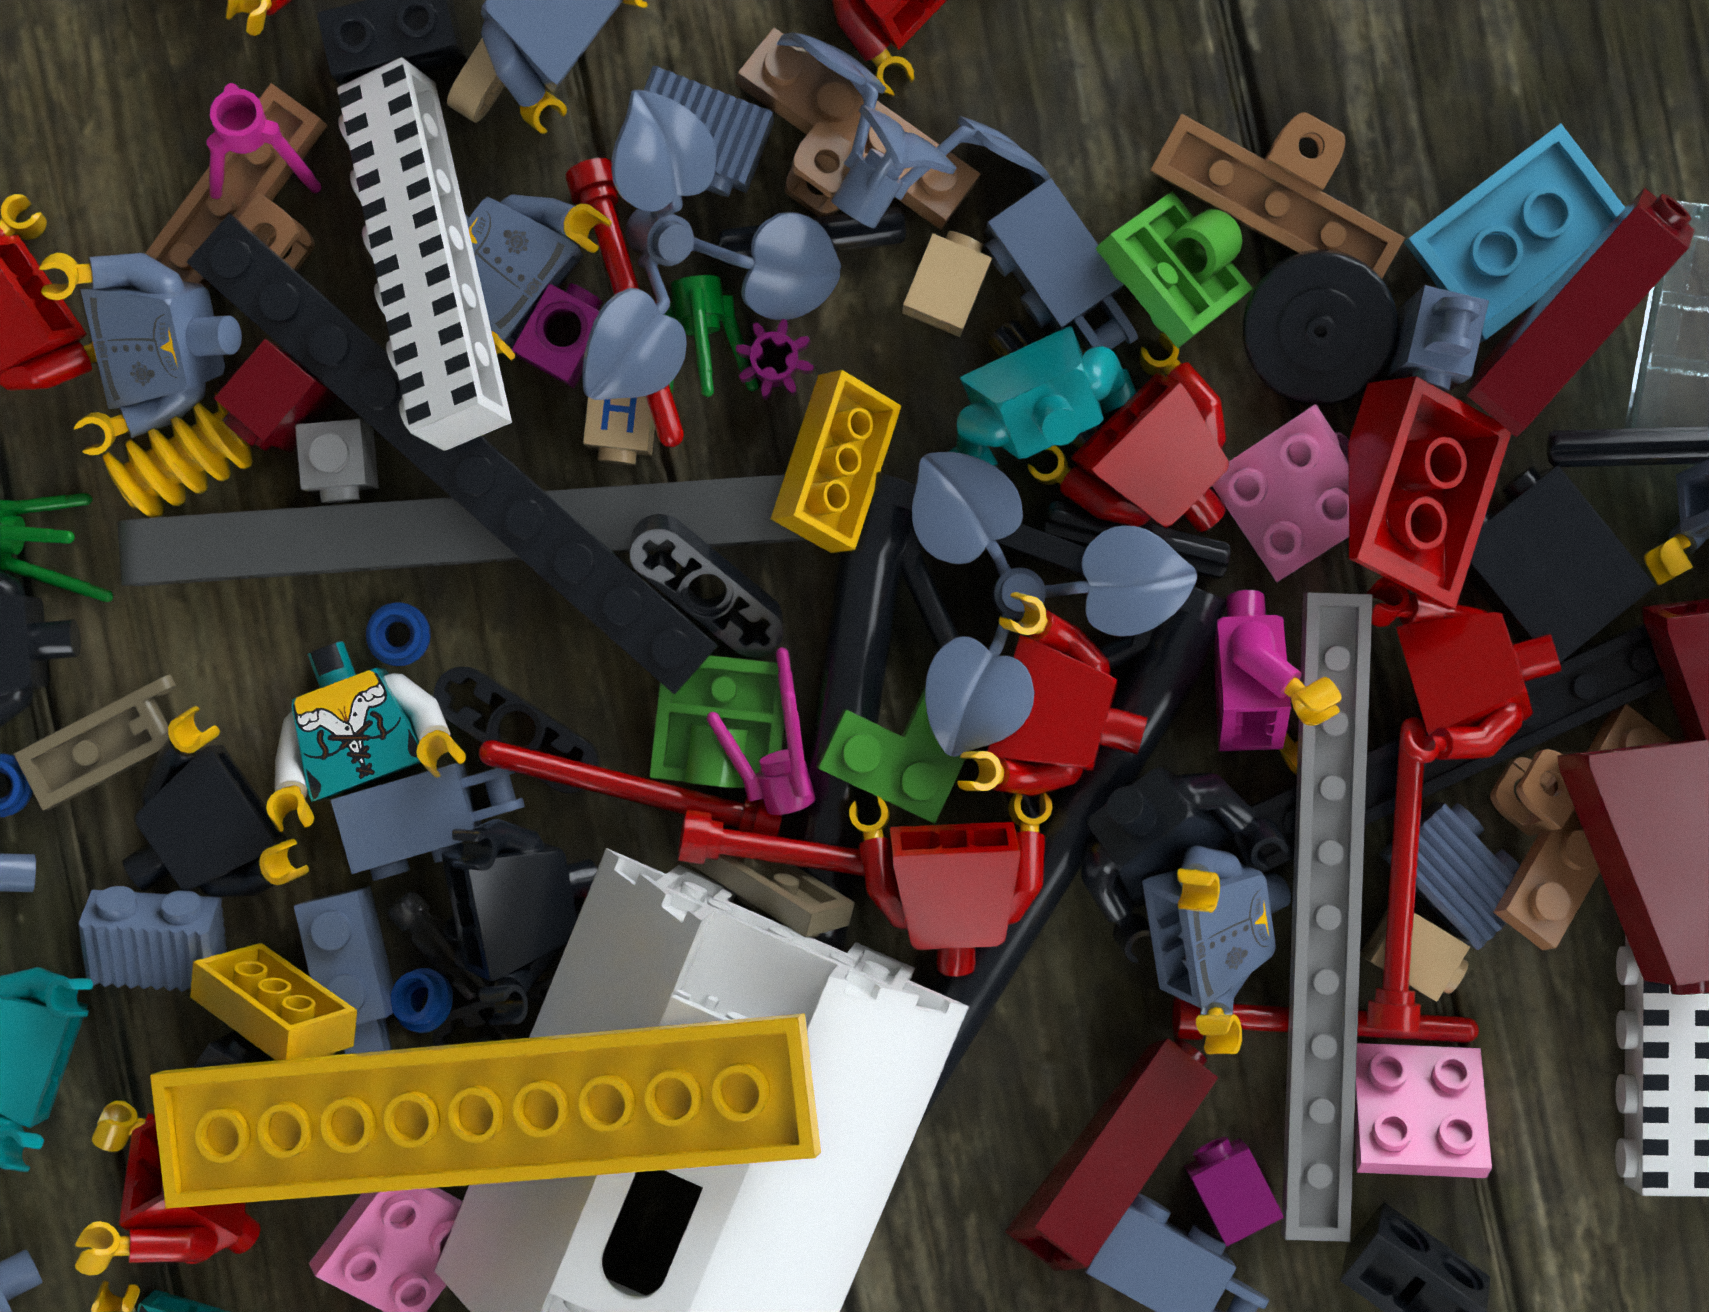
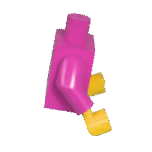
(1259, 684)

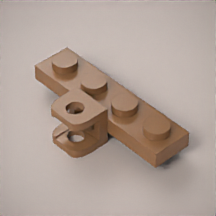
(827, 112)
(1278, 193)
(247, 194)
(1560, 861)

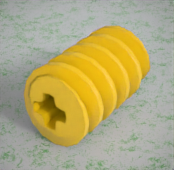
(178, 461)

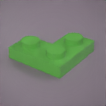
(899, 769)

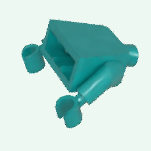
(1039, 397)
(36, 1041)

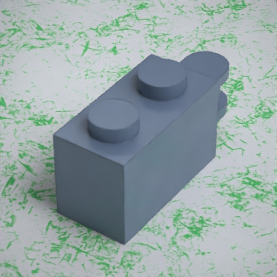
(1057, 267)
(1438, 337)
(416, 817)
(350, 960)
(1168, 1265)

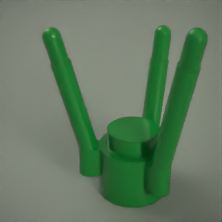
(699, 308)
(14, 534)

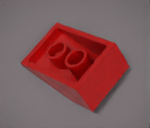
(1420, 485)

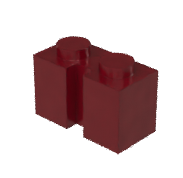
(272, 397)

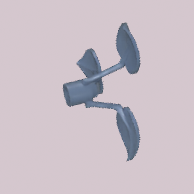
(654, 163)
(874, 178)
(967, 506)

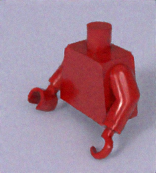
(1462, 673)

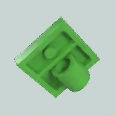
(1170, 272)
(745, 699)

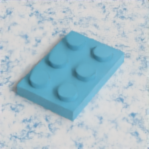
(1518, 228)

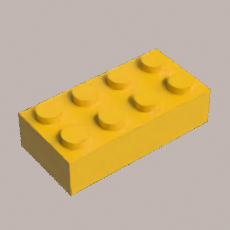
(836, 462)
(273, 1003)

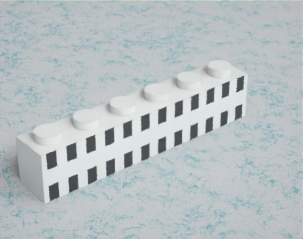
(422, 256)
(1662, 1086)

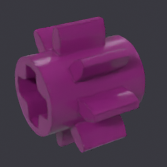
(781, 343)

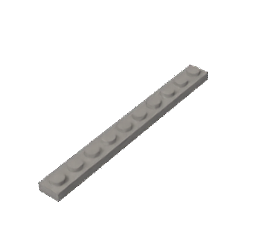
(1326, 924)

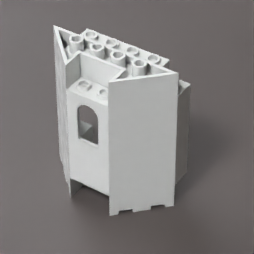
(761, 1232)

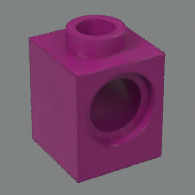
(534, 343)
(1232, 1189)

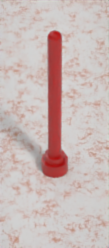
(593, 184)
(745, 816)
(706, 839)
(1394, 1003)
(1276, 1020)

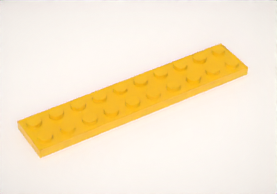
(488, 1112)

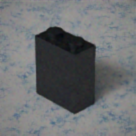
(1553, 563)

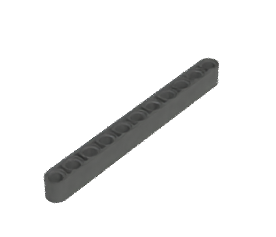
(425, 532)

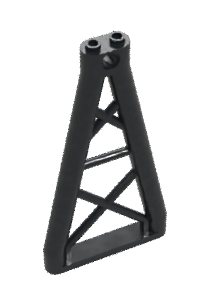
(854, 677)

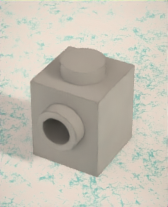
(337, 459)

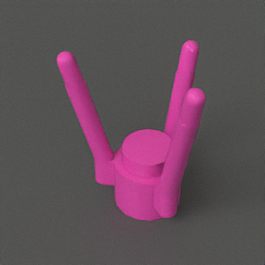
(243, 129)
(784, 774)

